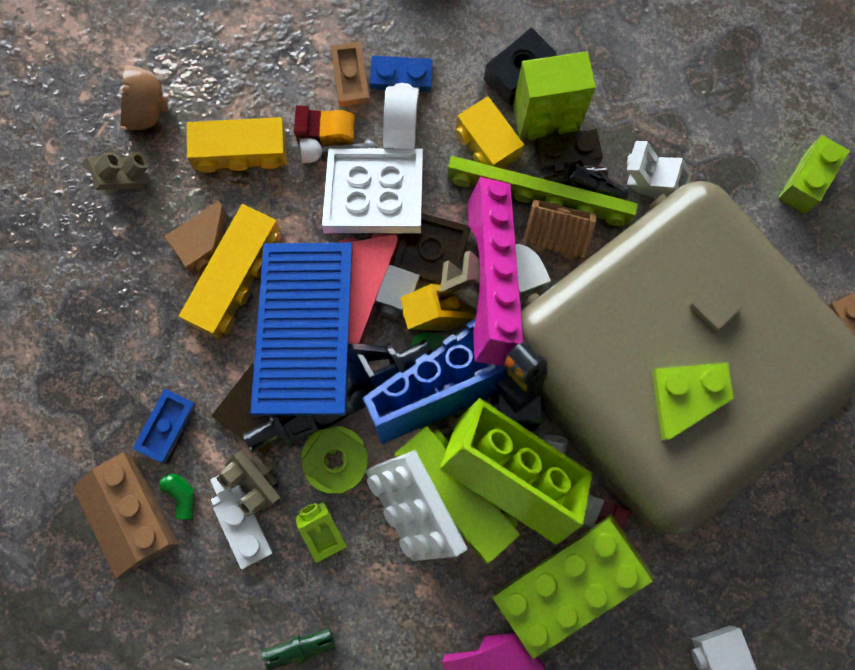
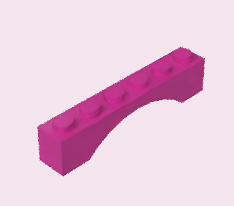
(498, 310)

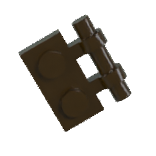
(561, 150)

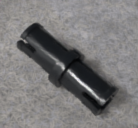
(594, 182)

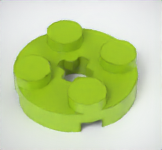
(316, 465)

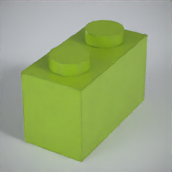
(814, 174)

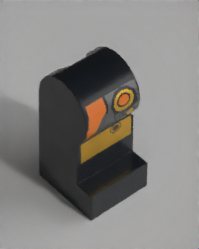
(523, 376)

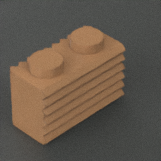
(559, 229)

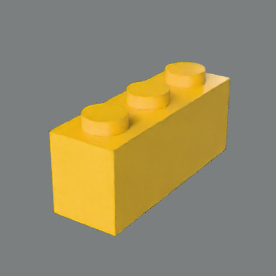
(237, 144)

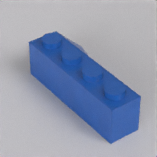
(433, 388)

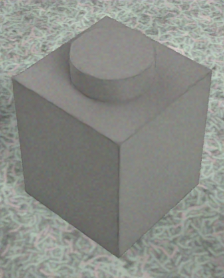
(395, 284)

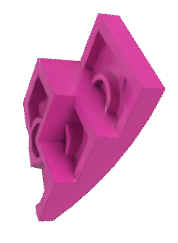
(495, 653)

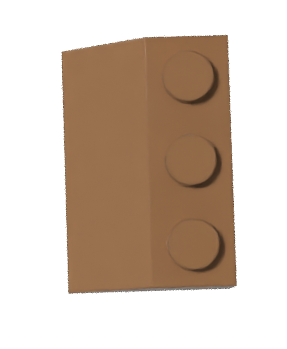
(124, 514)

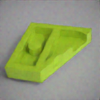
(689, 394)

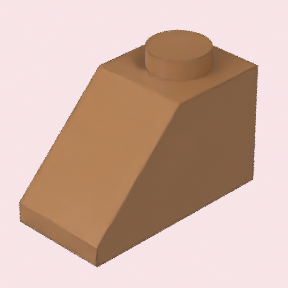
(199, 237)

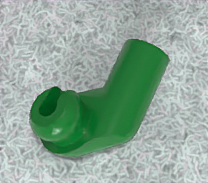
(180, 491)

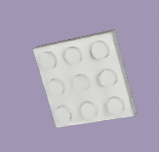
(373, 191)
(415, 508)

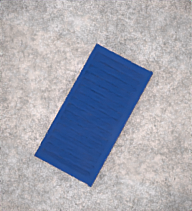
(302, 330)

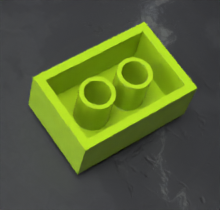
(553, 95)

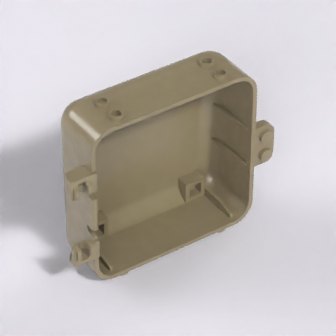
(632, 314)

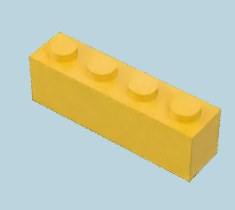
(230, 273)

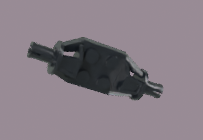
(359, 384)

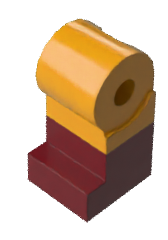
(326, 127)

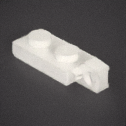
(242, 532)

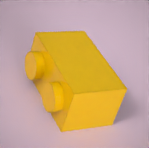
(488, 135)
(434, 310)

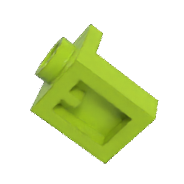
(319, 531)

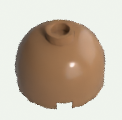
(141, 99)

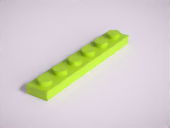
(527, 188)

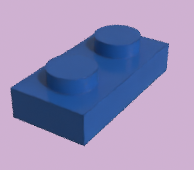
(394, 70)
(164, 426)

